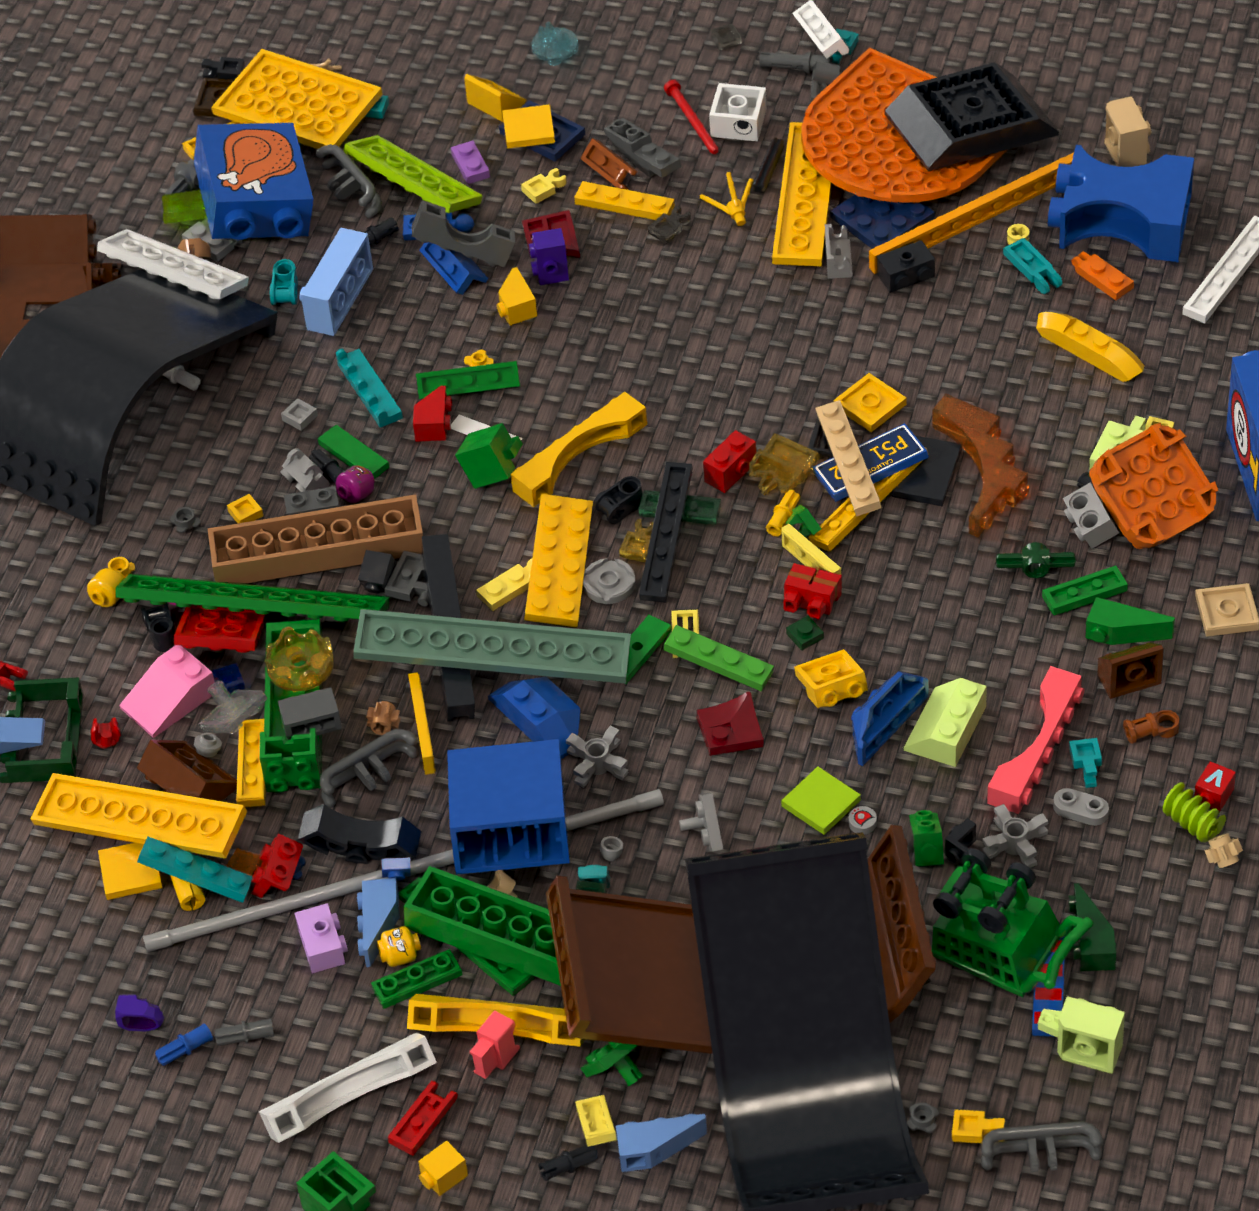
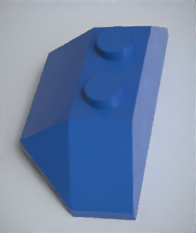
(539, 710)
(886, 712)

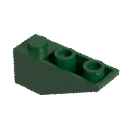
(1097, 946)

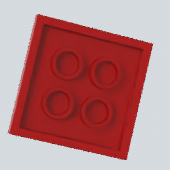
(219, 629)

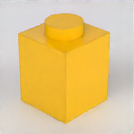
(442, 1168)

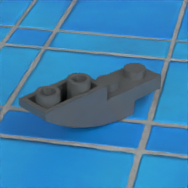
(640, 150)

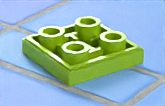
(821, 800)

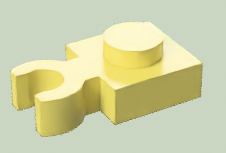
(543, 187)

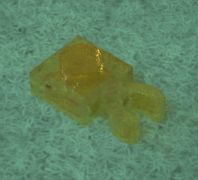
(636, 543)

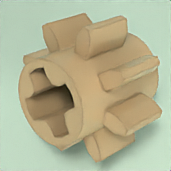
(1223, 850)

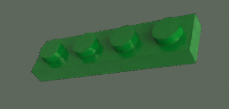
(469, 379)

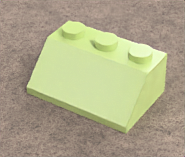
(948, 721)

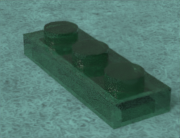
(697, 509)

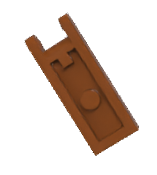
(607, 163)

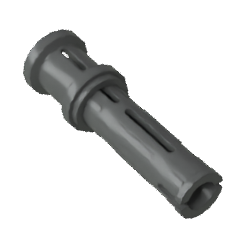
(792, 61)

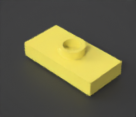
(596, 1120)

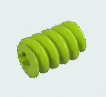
(1191, 814)

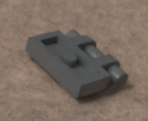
(406, 579)

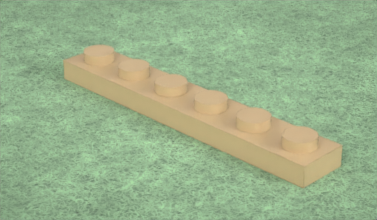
(848, 458)

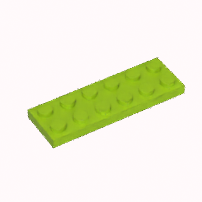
(412, 173)

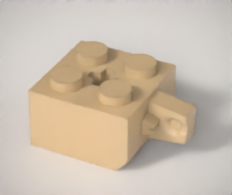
(1126, 133)

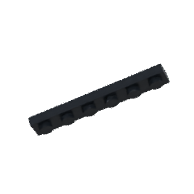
(666, 532)

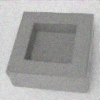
(299, 414)

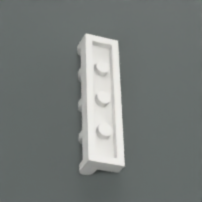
(820, 30)

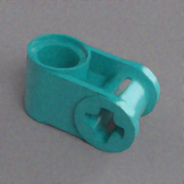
(284, 283)

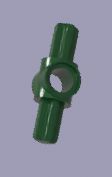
(1035, 560)

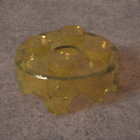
(296, 647)

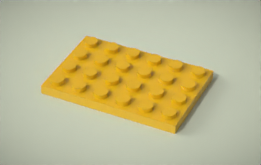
(285, 90)

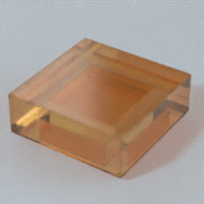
(244, 861)

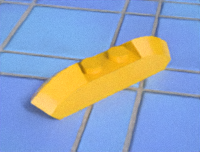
(1089, 345)

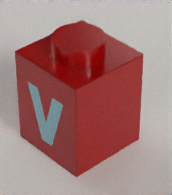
(1215, 785)

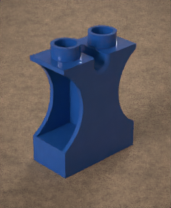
(1129, 203)

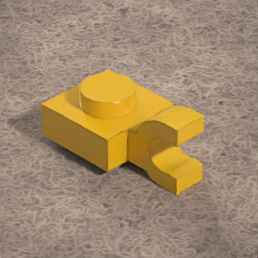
(972, 1126)

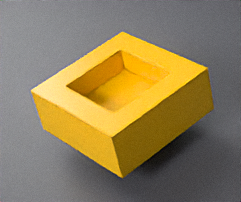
(245, 509)

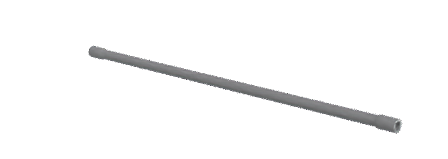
(169, 937)

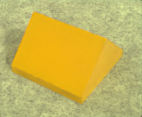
(490, 96)

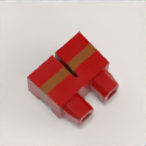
(811, 590)

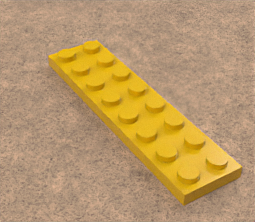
(801, 208)
(137, 812)

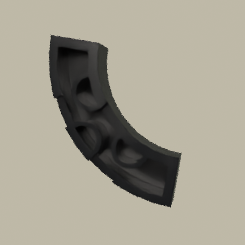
(358, 838)

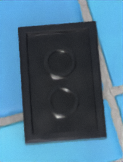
(933, 476)

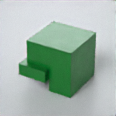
(488, 455)
(334, 1187)

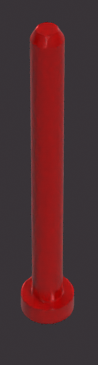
(673, 88)

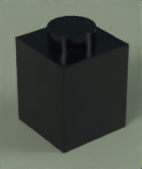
(376, 571)

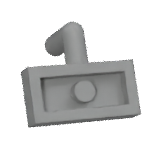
(706, 818)

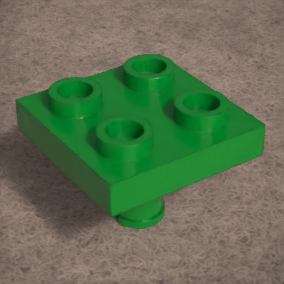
(609, 1055)

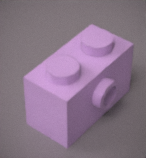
(320, 938)

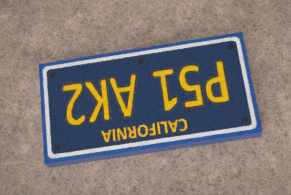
(882, 457)

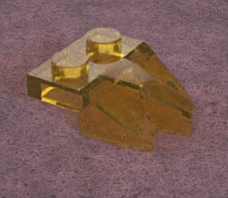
(782, 464)

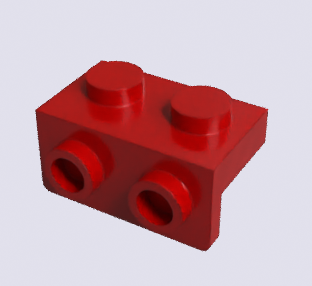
(277, 865)

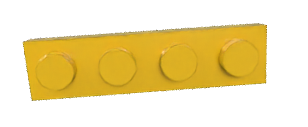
(623, 201)

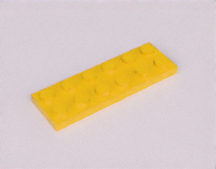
(558, 560)

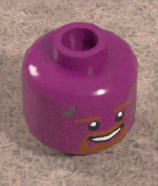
(355, 484)

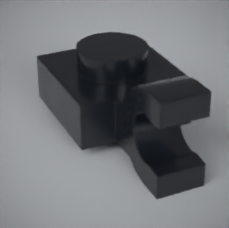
(224, 69)

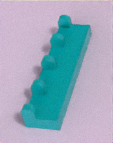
(368, 387)

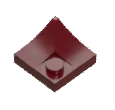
(553, 221)
(730, 726)

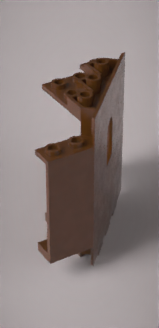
(46, 263)

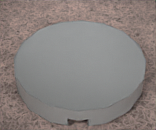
(608, 581)

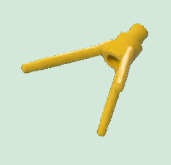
(735, 207)

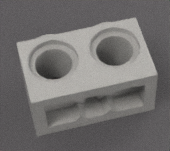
(1090, 515)

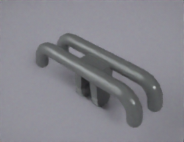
(349, 179)
(364, 759)
(1041, 1138)

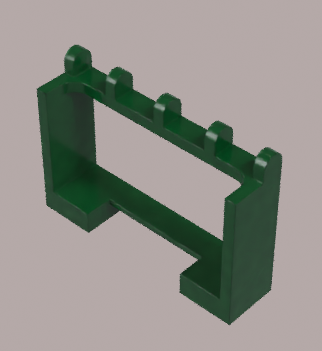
(43, 690)

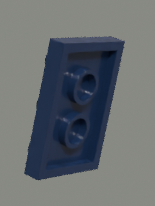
(565, 133)

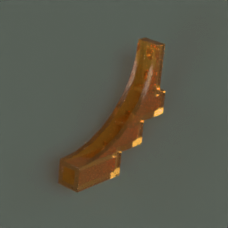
(993, 457)

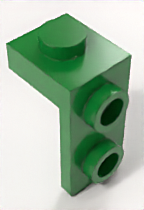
(927, 838)

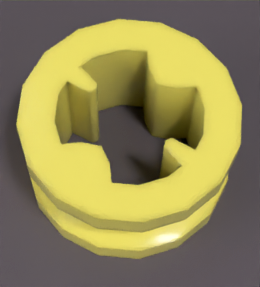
(1017, 232)

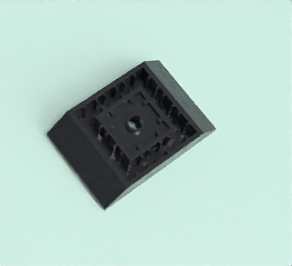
(967, 116)

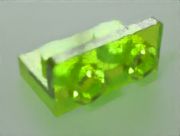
(183, 206)

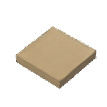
(1227, 609)

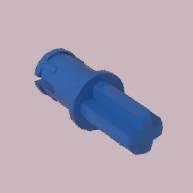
(184, 1044)

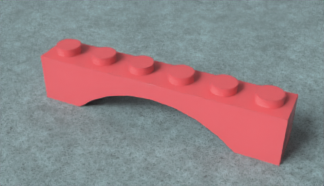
(1015, 779)

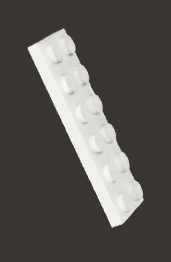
(172, 264)

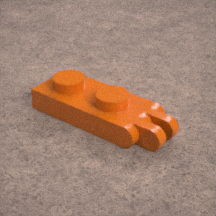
(1102, 275)

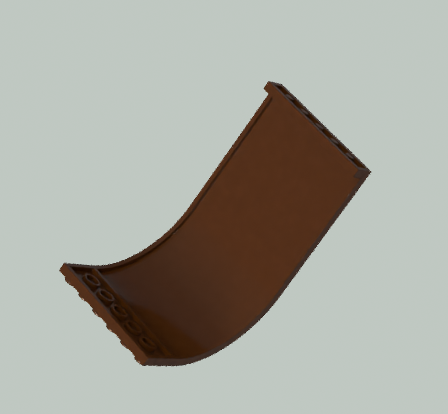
(635, 963)

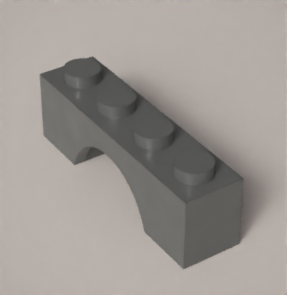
(490, 245)

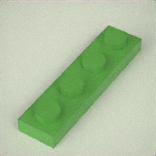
(718, 658)

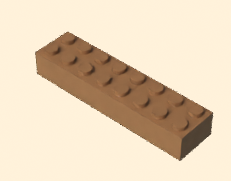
(314, 540)

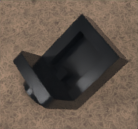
(959, 840)

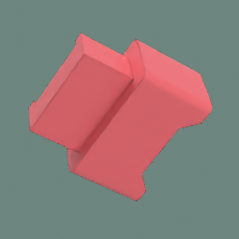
(494, 1044)

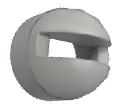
(611, 848)

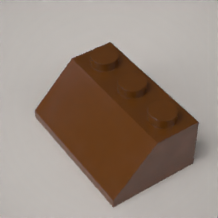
(184, 772)

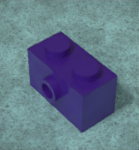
(550, 256)

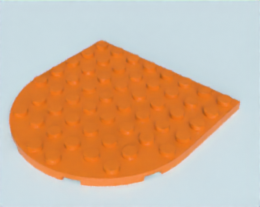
(860, 148)

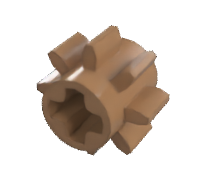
(383, 717)

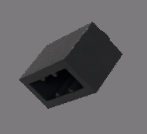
(905, 266)

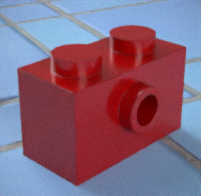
(729, 461)

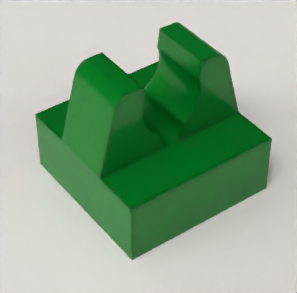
(804, 517)

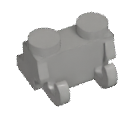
(304, 471)

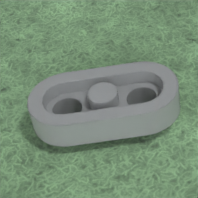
(1079, 806)

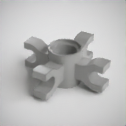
(597, 756)
(1015, 836)

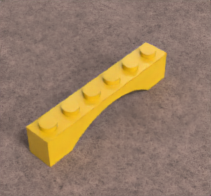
(614, 421)
(463, 1014)

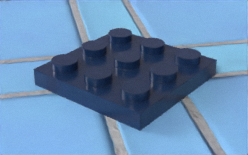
(880, 221)

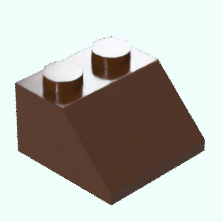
(1131, 669)

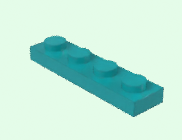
(195, 869)

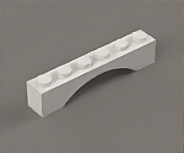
(324, 1096)

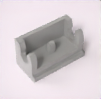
(838, 253)

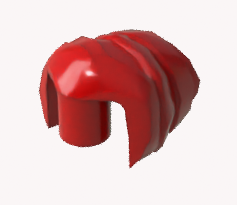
(105, 734)

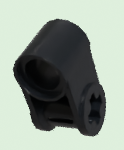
(621, 499)
(160, 627)

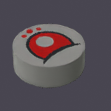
(862, 820)

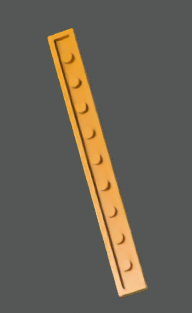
(975, 211)

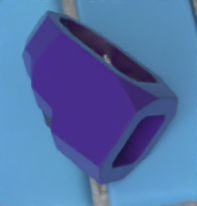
(137, 1013)

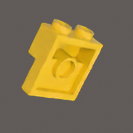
(832, 678)

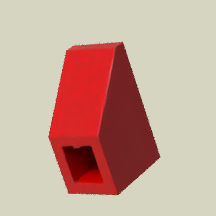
(432, 416)

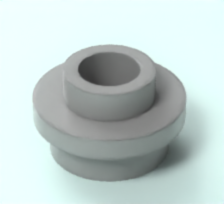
(207, 744)

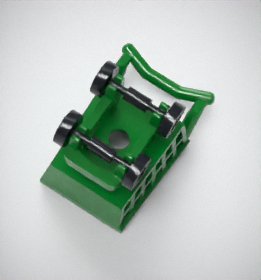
(1001, 921)

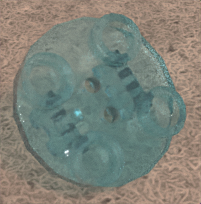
(554, 44)

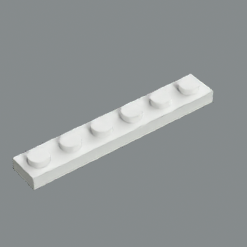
(1224, 274)

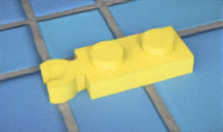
(505, 586)

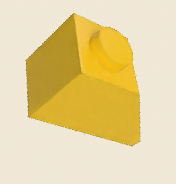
(516, 299)

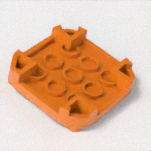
(1153, 486)

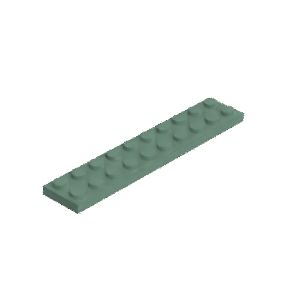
(492, 646)

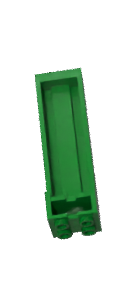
(293, 760)

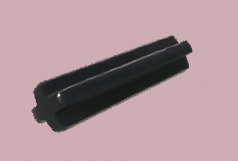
(768, 165)

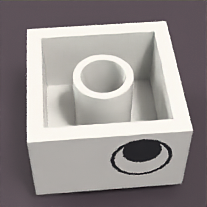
(738, 112)

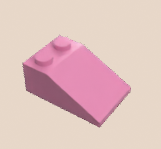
(168, 691)

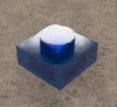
(230, 677)

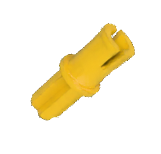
(782, 513)

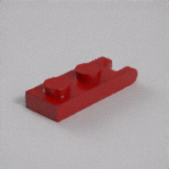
(421, 1119)

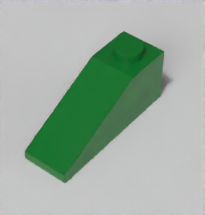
(1124, 624)

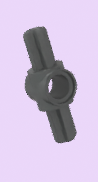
(185, 178)

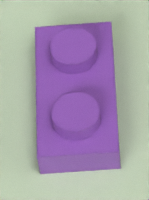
(470, 162)

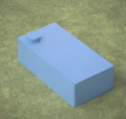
(336, 281)

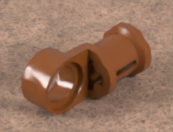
(1150, 726)

